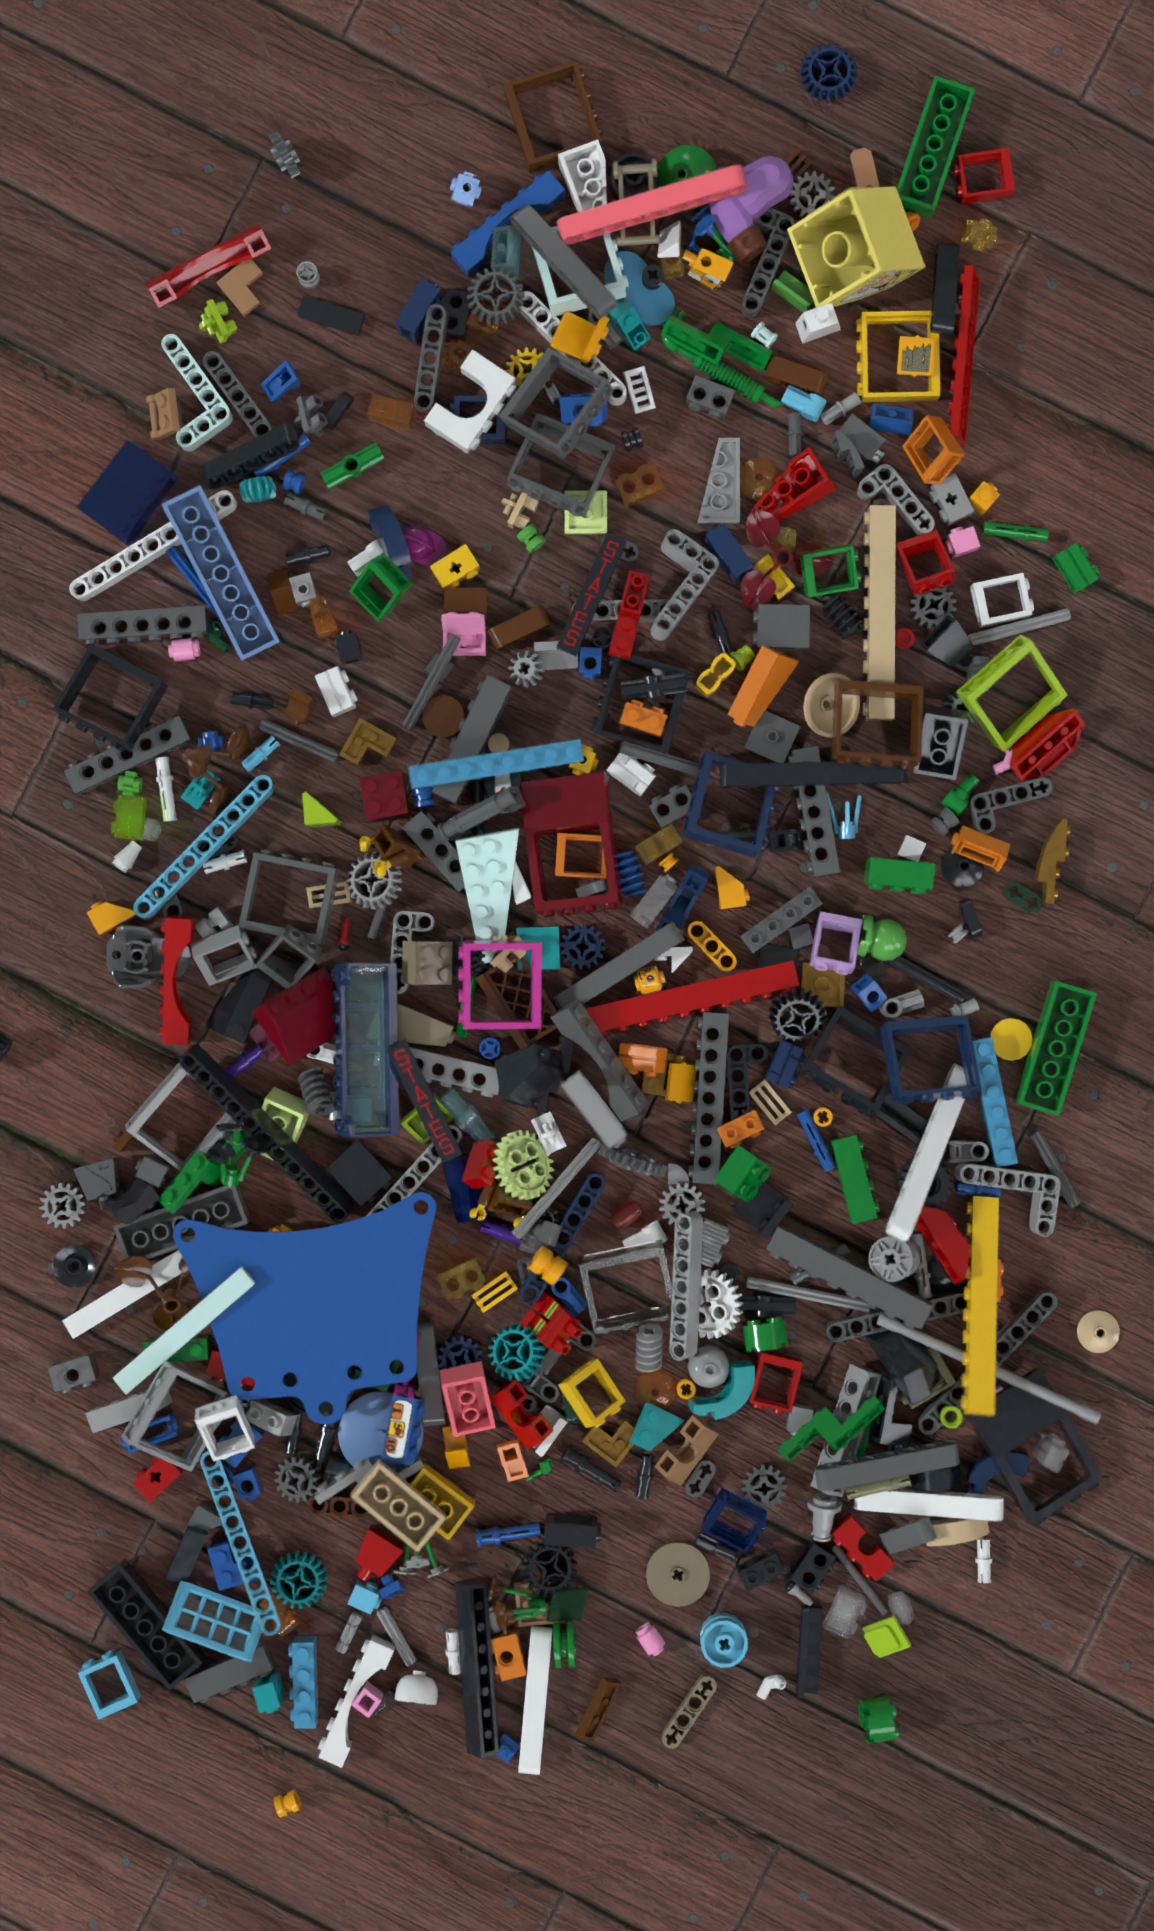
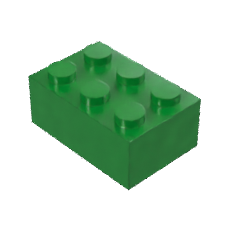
(899, 875)

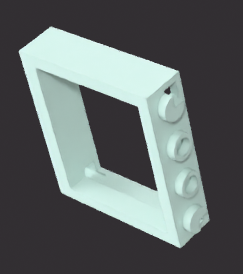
(571, 302)

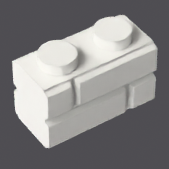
(335, 691)
(632, 773)

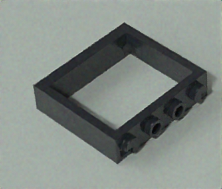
(80, 677)
(604, 701)
(832, 1086)

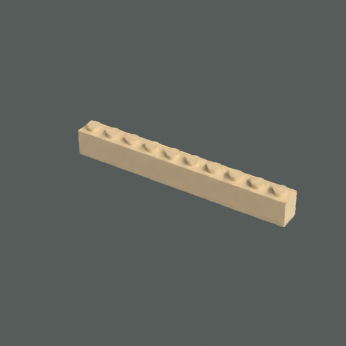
(880, 607)

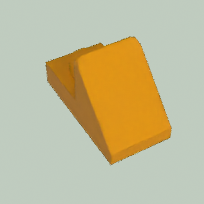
(456, 1449)

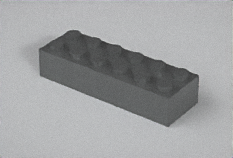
(475, 731)
(153, 1231)

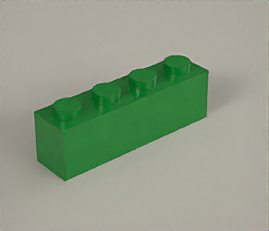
(853, 1178)

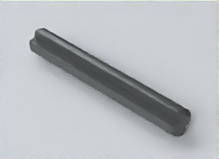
(298, 740)
(658, 758)
(1055, 1168)

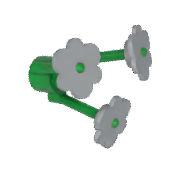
(419, 1561)

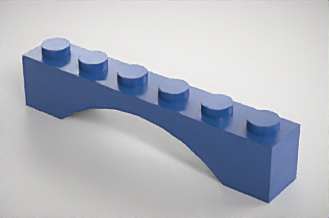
(541, 196)

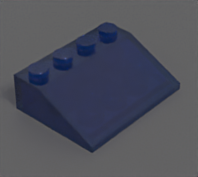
(127, 492)

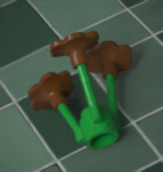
(505, 1616)

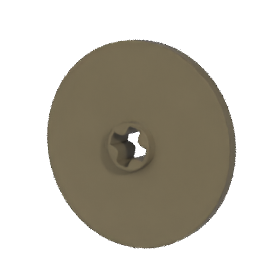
(671, 1589)

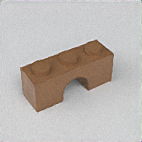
(679, 1464)

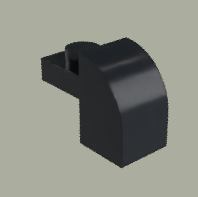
(938, 1479)

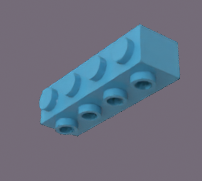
(305, 1682)

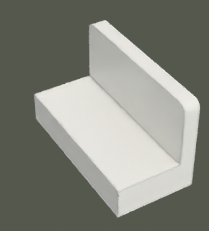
(557, 1422)

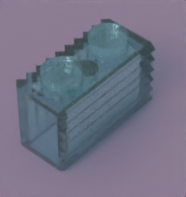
(506, 249)

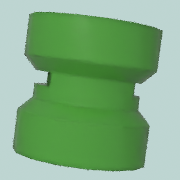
(531, 538)

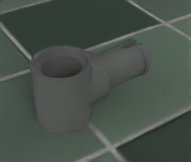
(545, 1233)

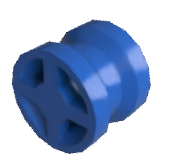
(294, 481)
(423, 797)
(490, 1048)

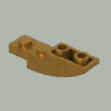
(1053, 851)

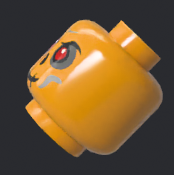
(649, 980)

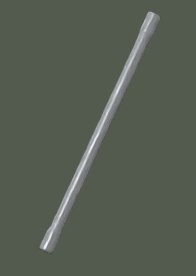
(1080, 1409)

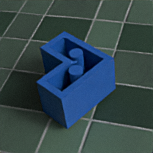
(226, 1567)

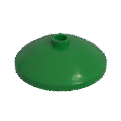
(686, 159)

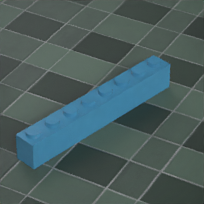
(495, 764)

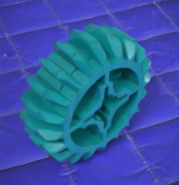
(502, 1362)
(291, 1578)

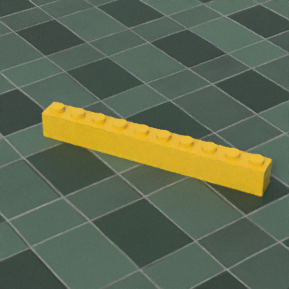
(981, 1307)

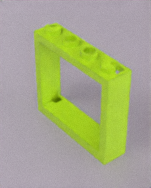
(991, 673)

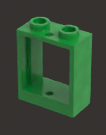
(808, 572)
(390, 576)

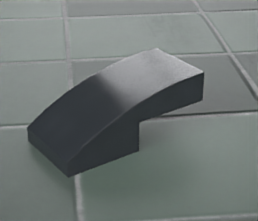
(785, 840)

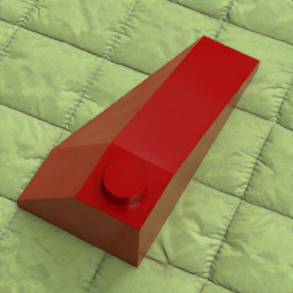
(798, 487)

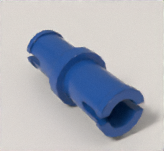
(977, 1190)

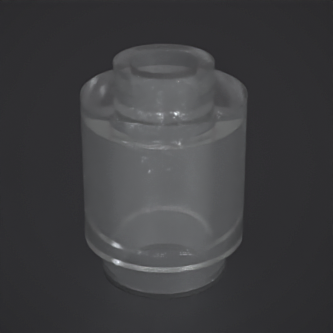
(901, 1607)

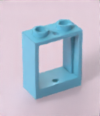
(119, 1703)

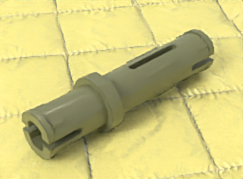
(877, 1487)

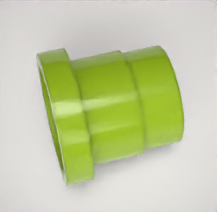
(742, 657)
(956, 1421)

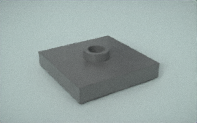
(772, 737)

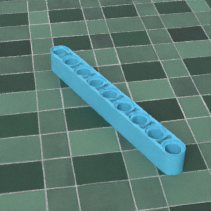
(201, 857)
(247, 1551)

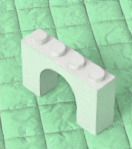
(466, 431)

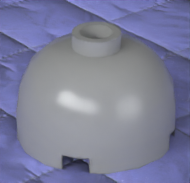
(709, 1366)

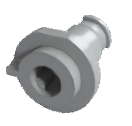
(823, 1508)

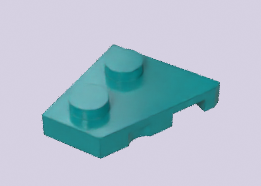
(653, 1427)

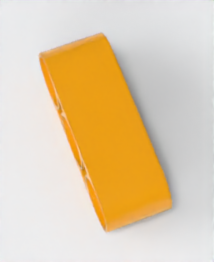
(721, 950)

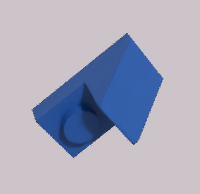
(280, 381)

